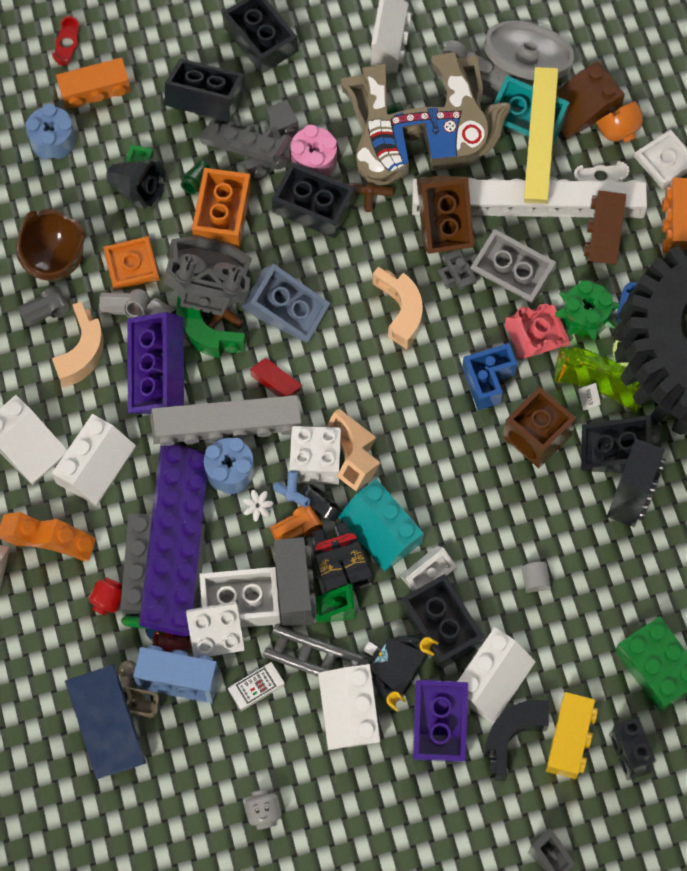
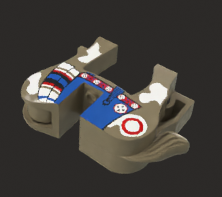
(453, 133)

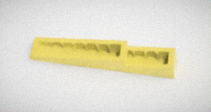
(541, 136)

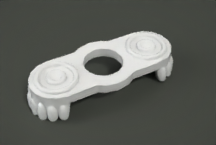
(616, 172)

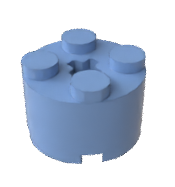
(50, 132)
(224, 453)

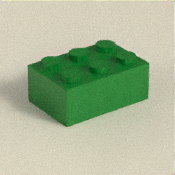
(656, 663)

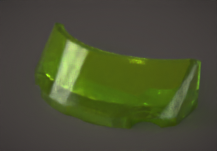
(585, 368)

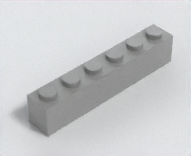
(224, 420)

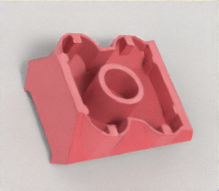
(536, 330)

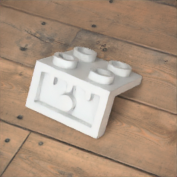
(315, 454)
(215, 630)

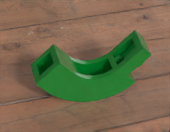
(205, 338)

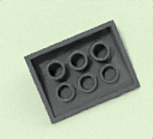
(135, 564)

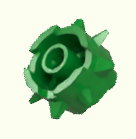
(587, 309)

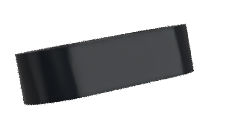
(322, 502)

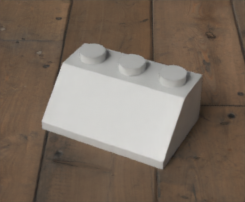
(390, 34)
(93, 460)
(495, 674)
(349, 707)

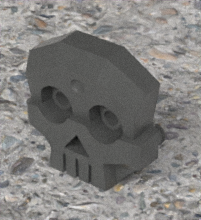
(207, 273)

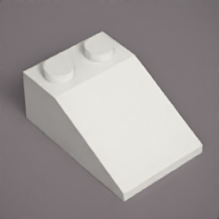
(27, 441)

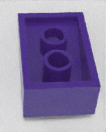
(440, 721)

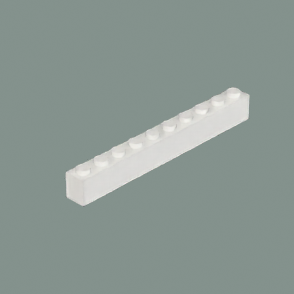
(565, 199)

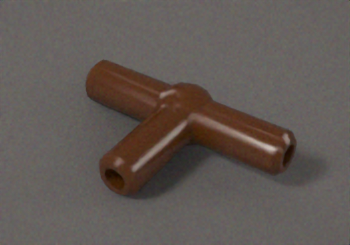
(369, 191)
(228, 315)

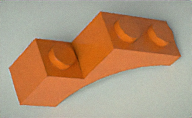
(49, 534)

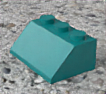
(520, 98)
(381, 525)

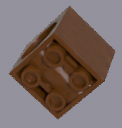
(539, 427)

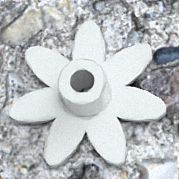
(260, 508)

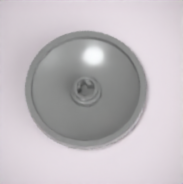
(525, 45)

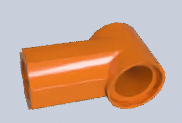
(302, 522)

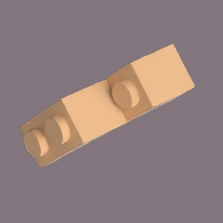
(355, 443)

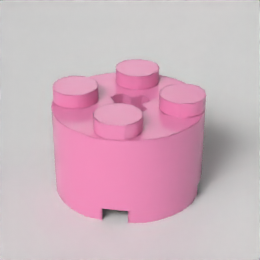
(315, 150)

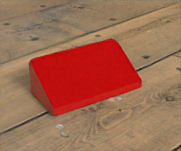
(275, 379)

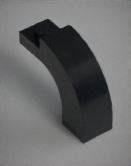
(519, 718)

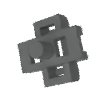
(456, 268)

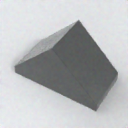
(551, 853)

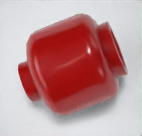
(106, 596)

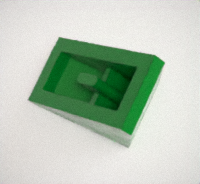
(336, 605)

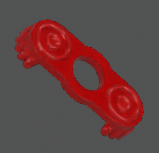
(70, 30)

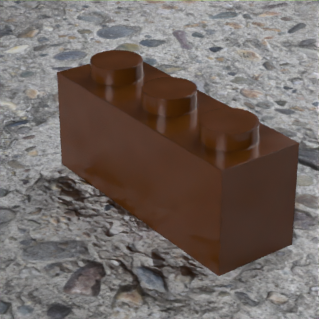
(605, 227)

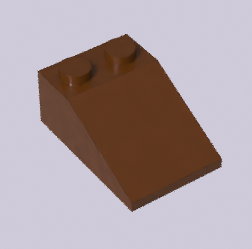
(591, 97)

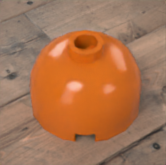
(622, 123)

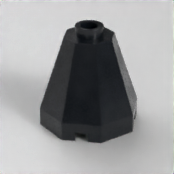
(138, 181)

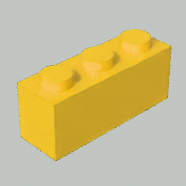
(571, 736)

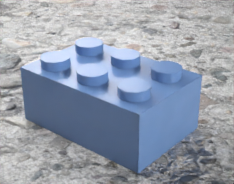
(176, 674)

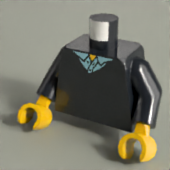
(397, 665)

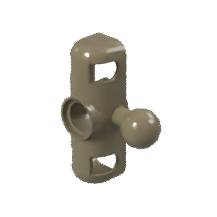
(136, 701)

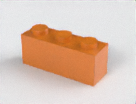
(93, 83)

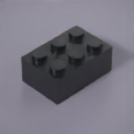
(260, 33)
(204, 90)
(313, 200)
(441, 615)

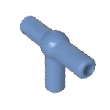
(290, 491)

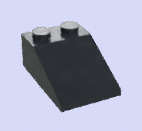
(609, 443)

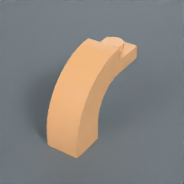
(405, 292)
(83, 359)

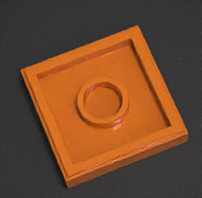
(131, 263)

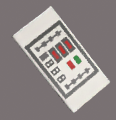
(256, 686)

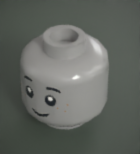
(263, 809)

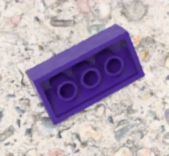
(155, 362)

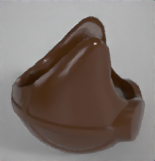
(50, 244)

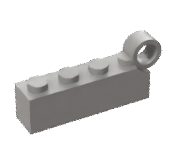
(491, 75)

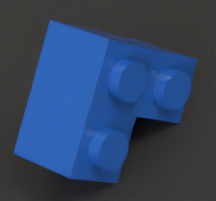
(485, 370)

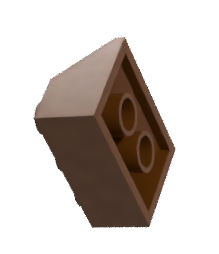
(445, 213)

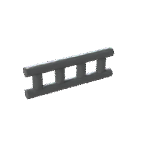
(307, 644)

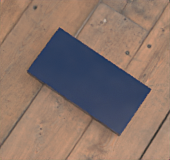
(105, 721)

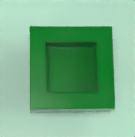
(139, 153)

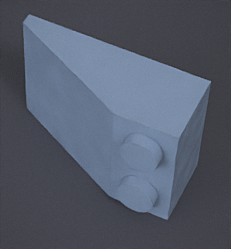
(285, 303)

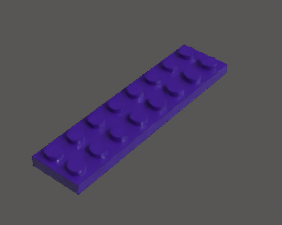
(174, 540)

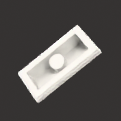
(428, 568)

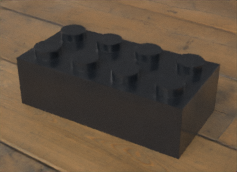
(637, 483)

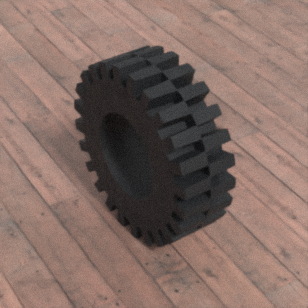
(655, 339)

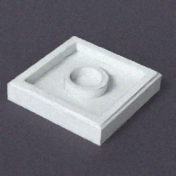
(664, 158)

